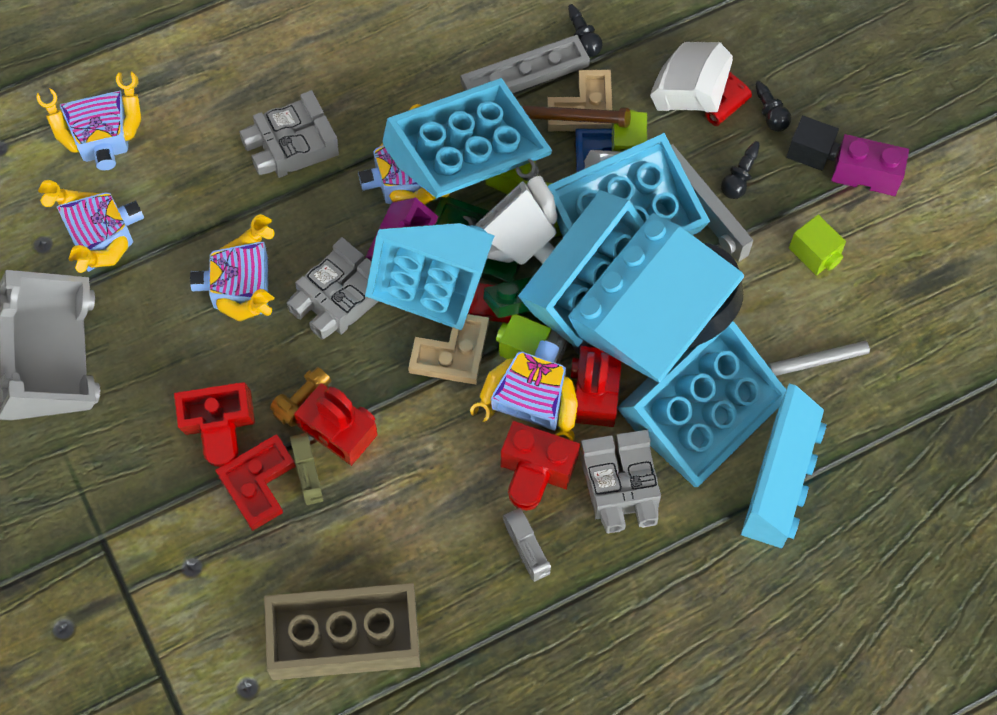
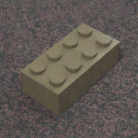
(341, 631)

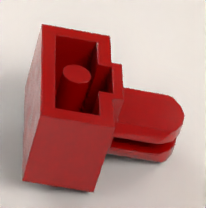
(596, 386)
(215, 415)
(336, 423)
(536, 460)

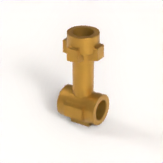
(285, 407)

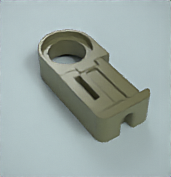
(306, 469)

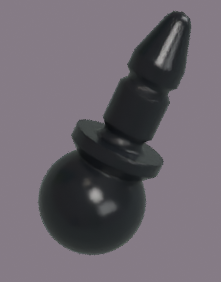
(591, 41)
(777, 117)
(735, 184)

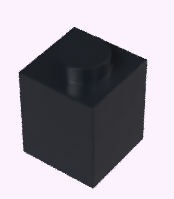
(813, 143)

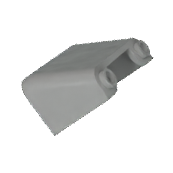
(44, 345)

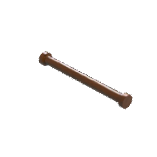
(619, 117)

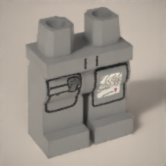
(290, 137)
(334, 291)
(624, 492)

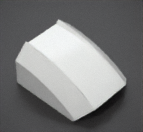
(693, 78)

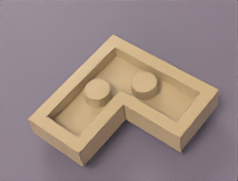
(594, 93)
(452, 360)

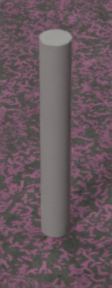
(819, 358)

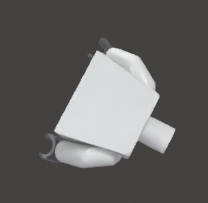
(522, 221)

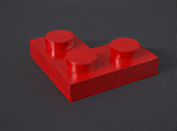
(248, 478)

